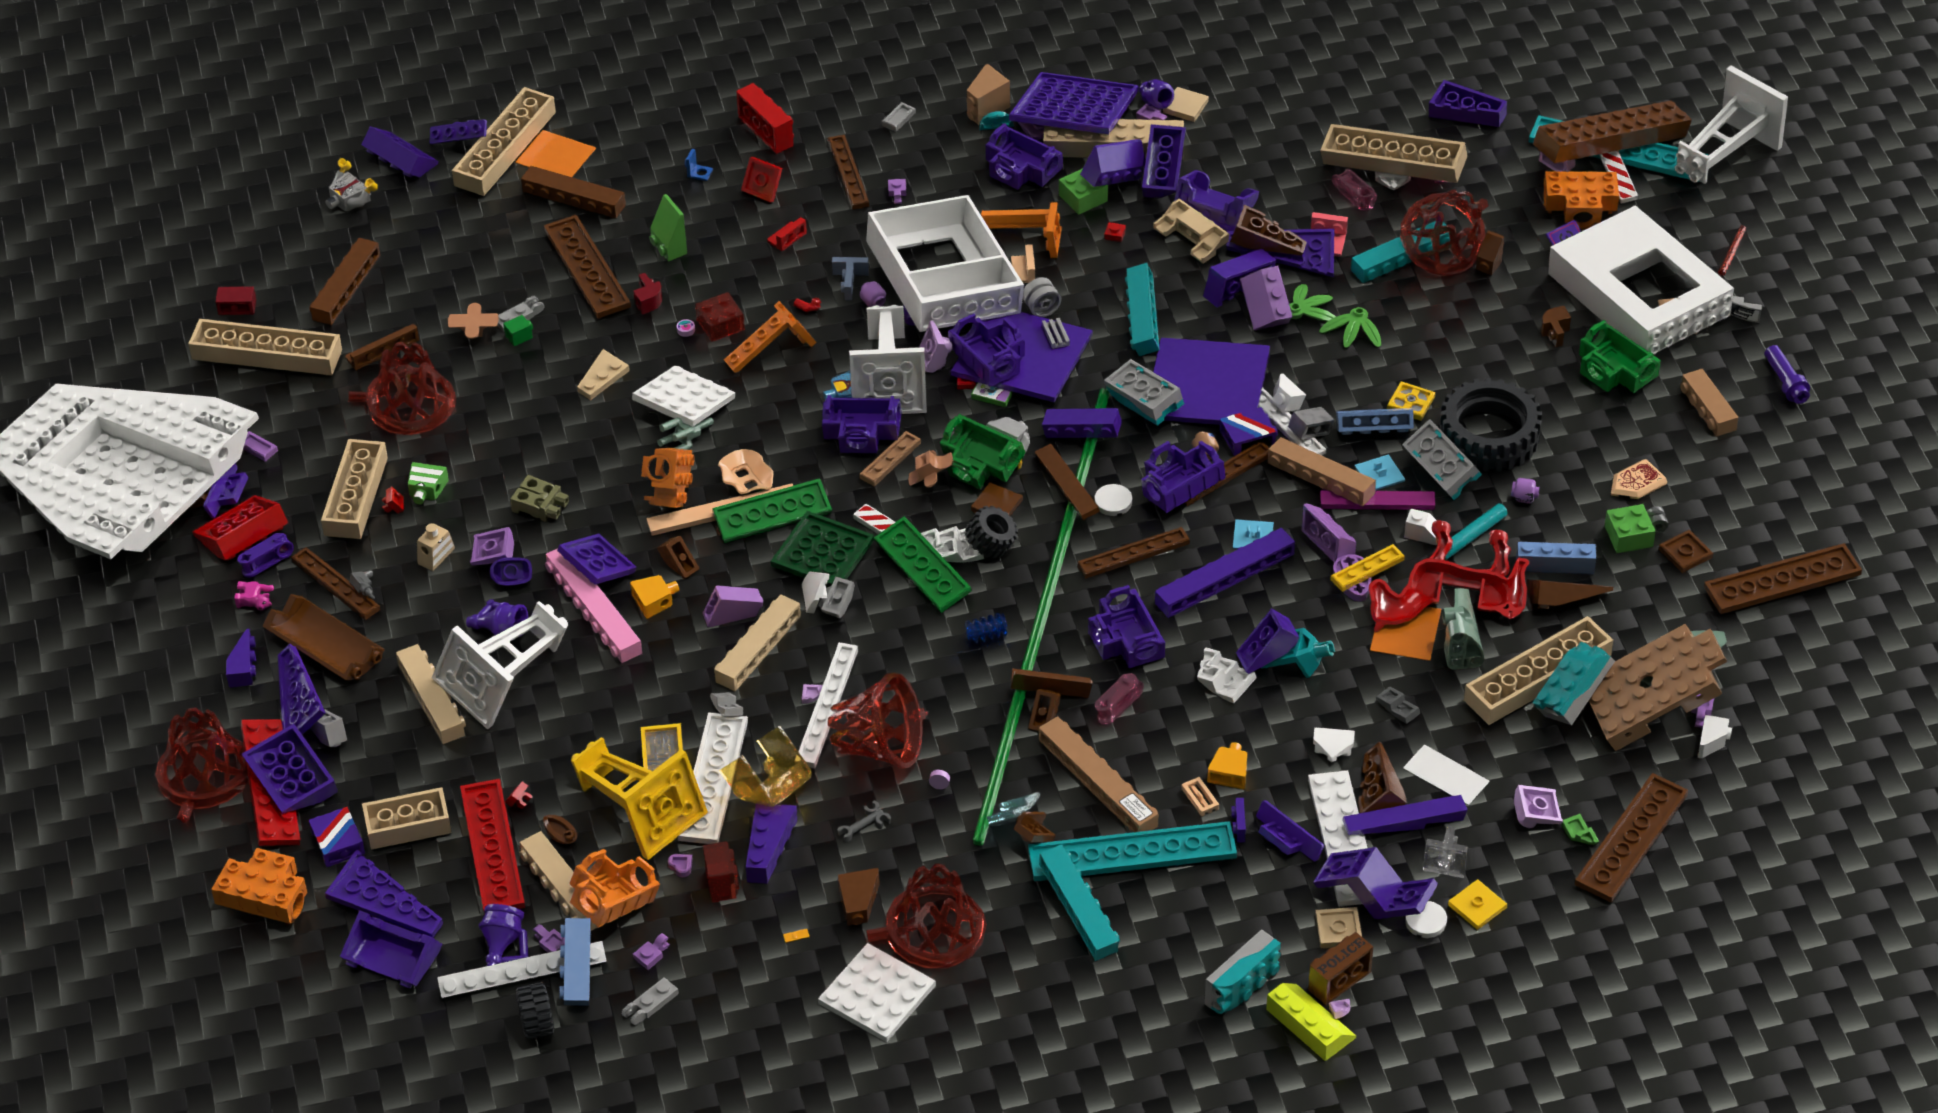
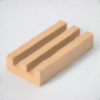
(1206, 808)

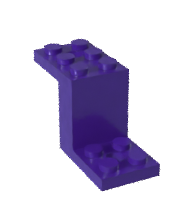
(1375, 883)

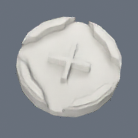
(1113, 499)
(1428, 923)

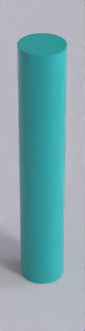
(1477, 528)

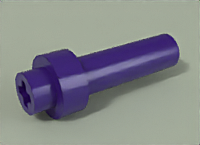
(1794, 385)

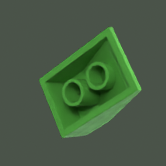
(669, 230)

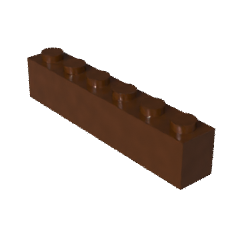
(573, 192)
(344, 281)

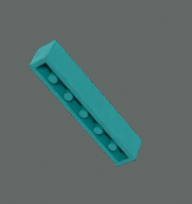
(1389, 256)
(1142, 309)
(1079, 902)

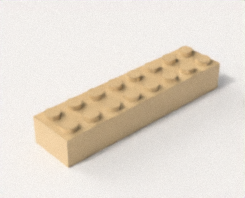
(503, 141)
(1081, 143)
(1394, 153)
(265, 347)
(1525, 675)

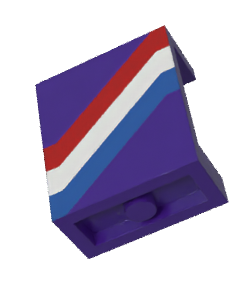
(1246, 428)
(336, 836)

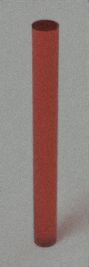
(1730, 254)

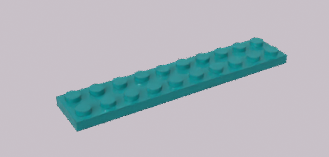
(1652, 157)
(1143, 849)

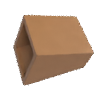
(987, 94)

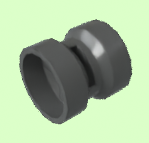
(1658, 519)

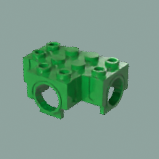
(1616, 359)
(979, 452)

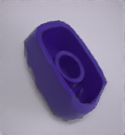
(511, 571)

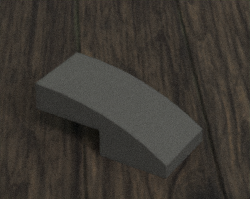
(1395, 703)

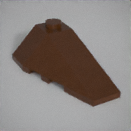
(1257, 233)
(1557, 593)
(1381, 784)

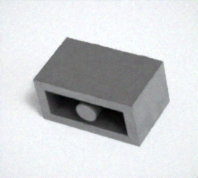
(1311, 423)

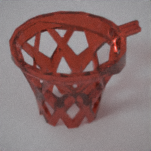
(1469, 208)
(380, 387)
(857, 707)
(205, 794)
(899, 937)

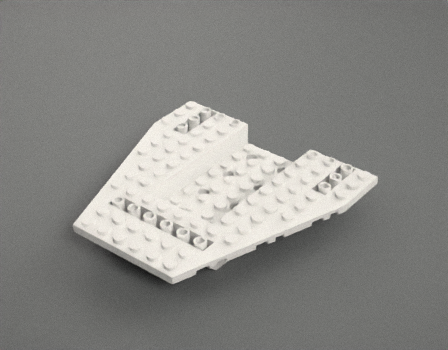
(100, 456)

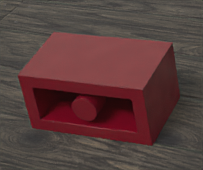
(236, 300)

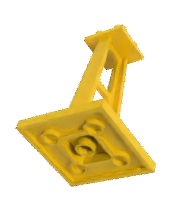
(658, 805)

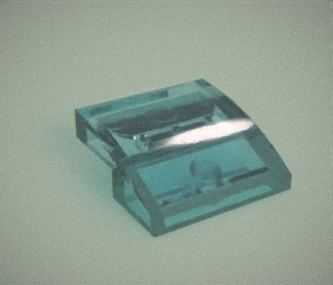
(1013, 808)

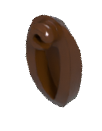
(559, 829)

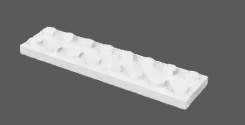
(718, 748)
(1332, 800)

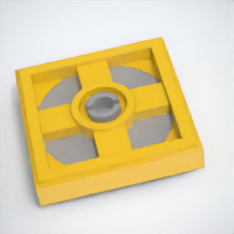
(1412, 397)

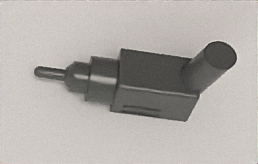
(362, 583)

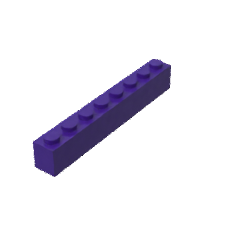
(1224, 572)

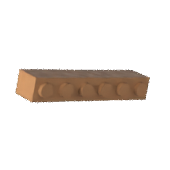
(1321, 471)

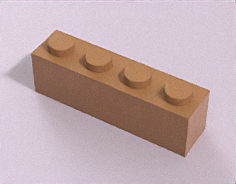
(1709, 402)

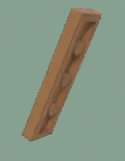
(890, 458)

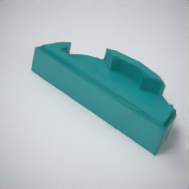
(995, 120)

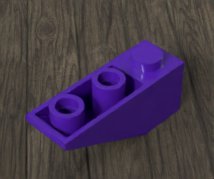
(240, 662)

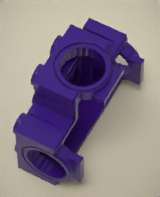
(1021, 158)
(989, 349)
(861, 422)
(1180, 475)
(1126, 629)

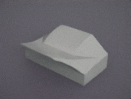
(838, 597)

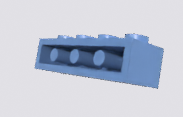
(1377, 419)
(1558, 557)
(576, 961)

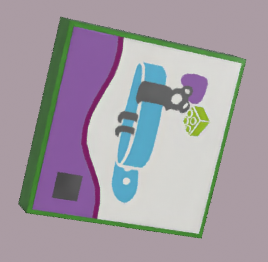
(991, 394)

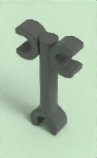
(872, 815)

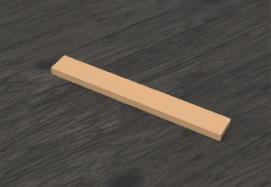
(694, 515)

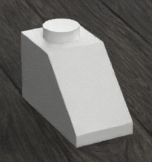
(1287, 395)
(1419, 527)
(1714, 735)

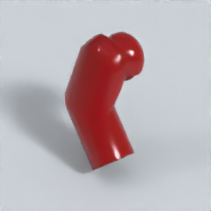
(808, 307)

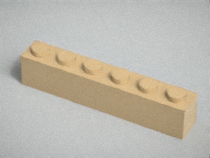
(757, 642)
(430, 694)
(552, 870)

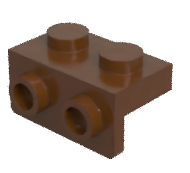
(1031, 828)

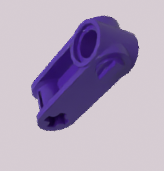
(265, 554)

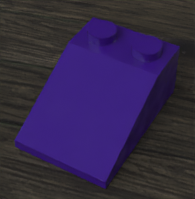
(1267, 642)

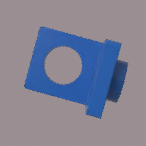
(693, 168)

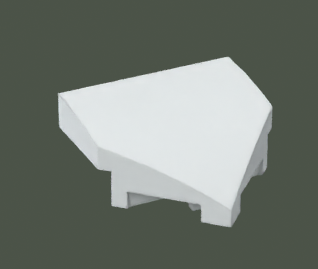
(1390, 180)
(813, 589)
(1333, 742)

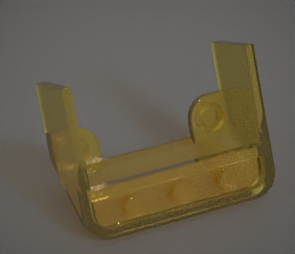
(783, 765)

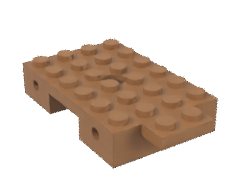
(1680, 673)

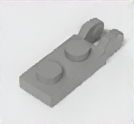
(521, 309)
(650, 1001)

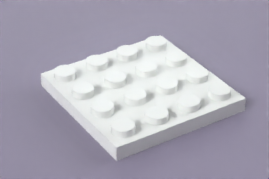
(683, 395)
(877, 992)

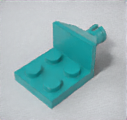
(1305, 653)

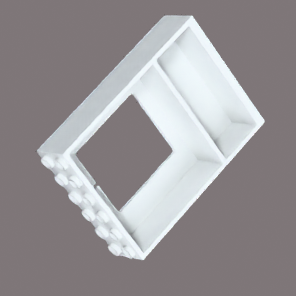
(1622, 246)
(945, 293)

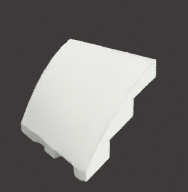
(952, 545)
(1223, 676)

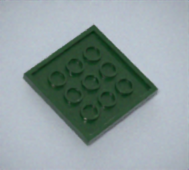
(822, 547)

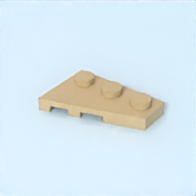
(602, 374)

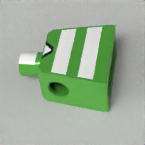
(426, 481)

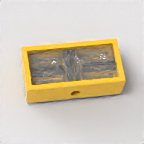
(660, 744)

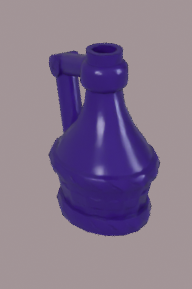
(497, 617)
(501, 928)

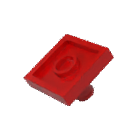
(761, 179)

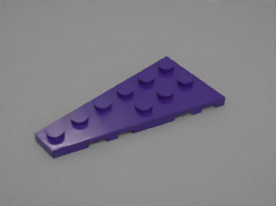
(297, 694)

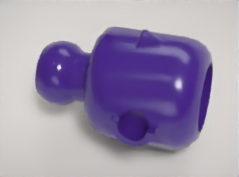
(1157, 93)

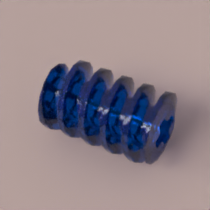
(986, 627)

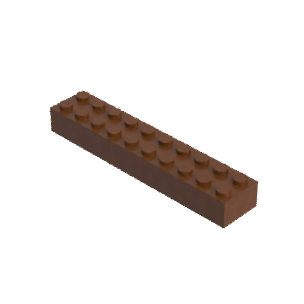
(1612, 131)

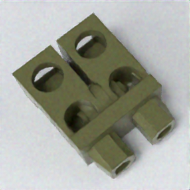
(539, 499)

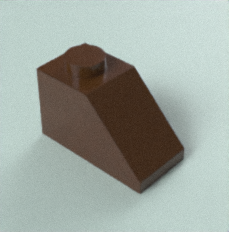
(1490, 253)
(678, 556)
(1044, 708)

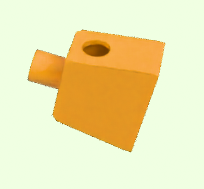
(653, 594)
(1229, 767)

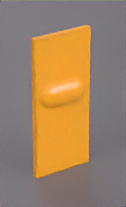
(796, 935)

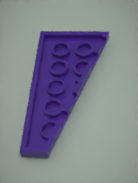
(1317, 256)
(376, 893)

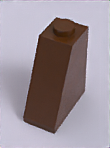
(858, 894)

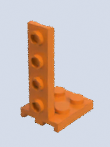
(1029, 219)
(765, 335)

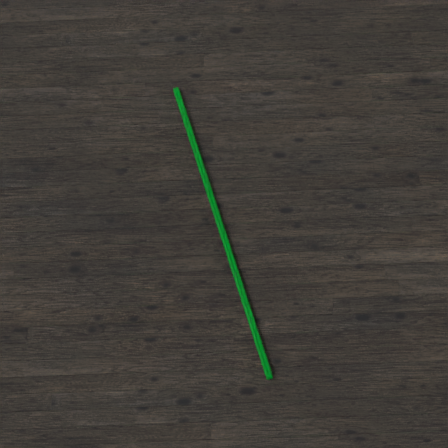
(1035, 639)

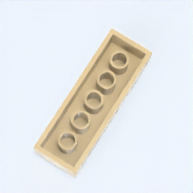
(354, 489)

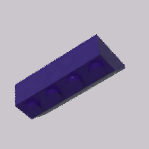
(398, 152)
(1163, 160)
(1115, 163)

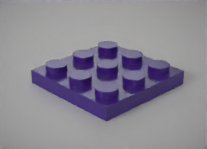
(596, 559)

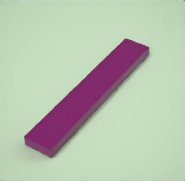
(1382, 500)

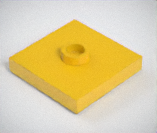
(1477, 904)

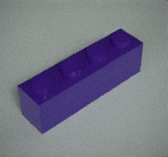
(1081, 423)

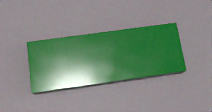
(770, 510)
(923, 564)

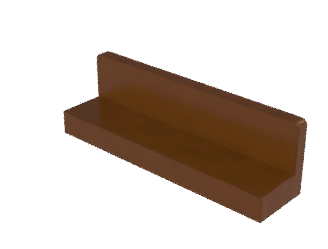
(374, 350)
(1059, 683)

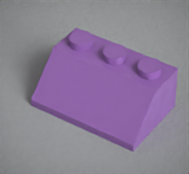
(1266, 298)
(1326, 533)

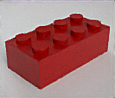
(765, 118)

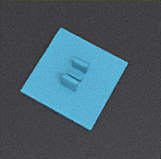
(1382, 470)
(1248, 531)

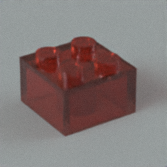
(719, 316)
(720, 871)

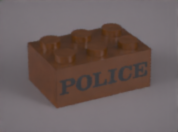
(1340, 968)

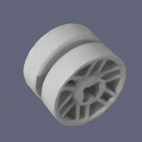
(1041, 297)

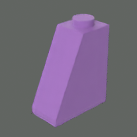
(731, 605)

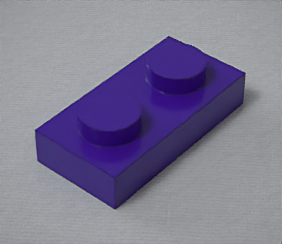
(1238, 813)

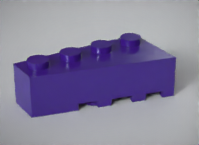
(1466, 105)
(1225, 277)
(768, 836)

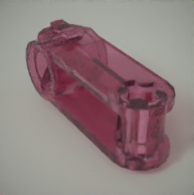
(1355, 189)
(1118, 698)

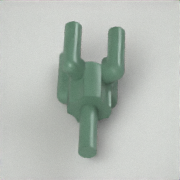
(683, 432)

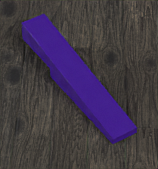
(1407, 816)

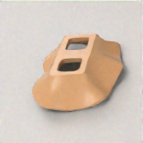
(753, 464)

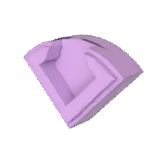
(810, 693)
(1339, 1008)

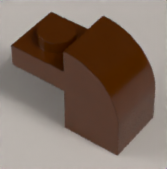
(1555, 323)

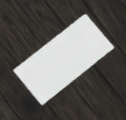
(1446, 774)

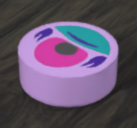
(685, 328)

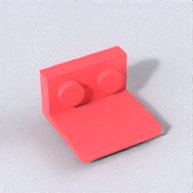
(1338, 223)

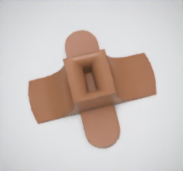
(473, 321)
(928, 466)

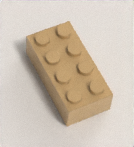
(406, 818)

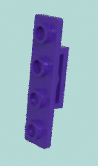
(458, 131)
(225, 491)
(1286, 833)

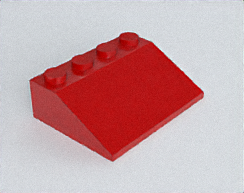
(241, 527)

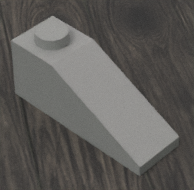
(330, 729)

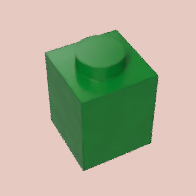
(518, 330)

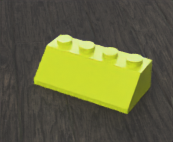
(1308, 1020)

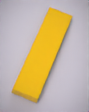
(1367, 567)

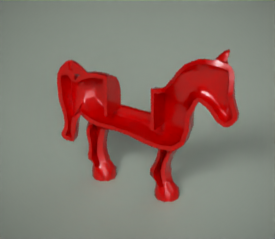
(1433, 572)

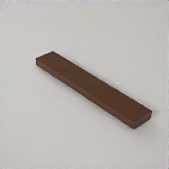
(848, 172)
(1237, 466)
(1067, 481)
(1133, 552)
(335, 583)

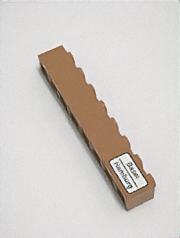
(1098, 776)

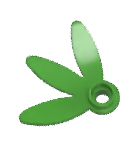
(1306, 306)
(1357, 317)

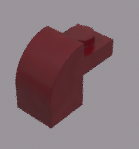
(649, 294)

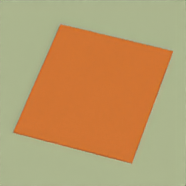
(556, 154)
(1411, 638)

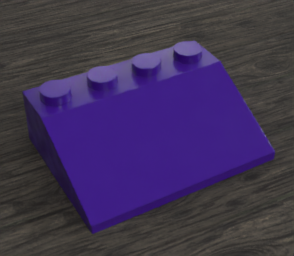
(290, 770)

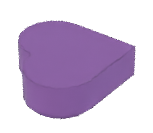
(680, 864)

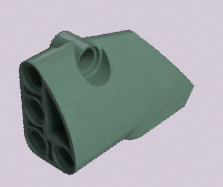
(1462, 637)

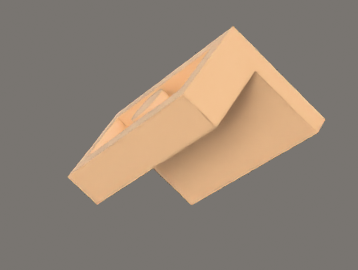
(1025, 265)

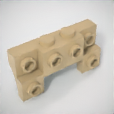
(1193, 226)

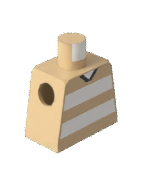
(434, 546)

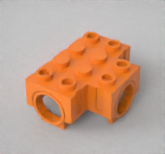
(1581, 192)
(670, 489)
(262, 886)
(610, 888)

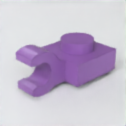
(1150, 113)
(897, 189)
(1701, 711)
(549, 941)
(650, 953)

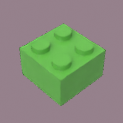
(1080, 193)
(1629, 528)

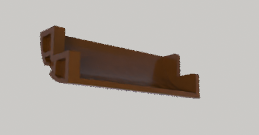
(324, 638)

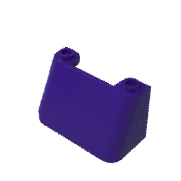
(1214, 205)
(389, 950)

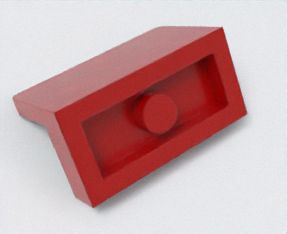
(788, 234)

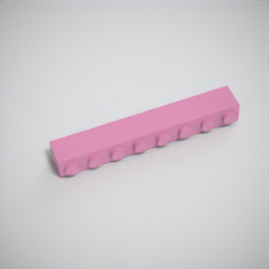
(595, 608)

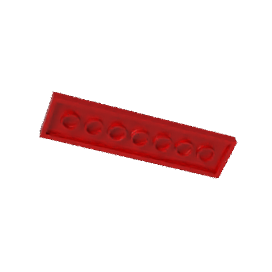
(271, 824)
(492, 844)

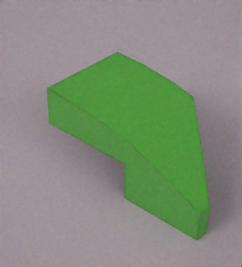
(1578, 830)

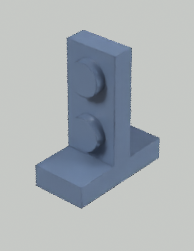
(848, 268)

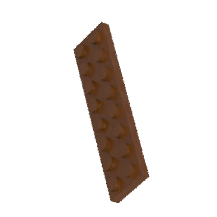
(587, 266)
(1782, 578)
(1631, 837)

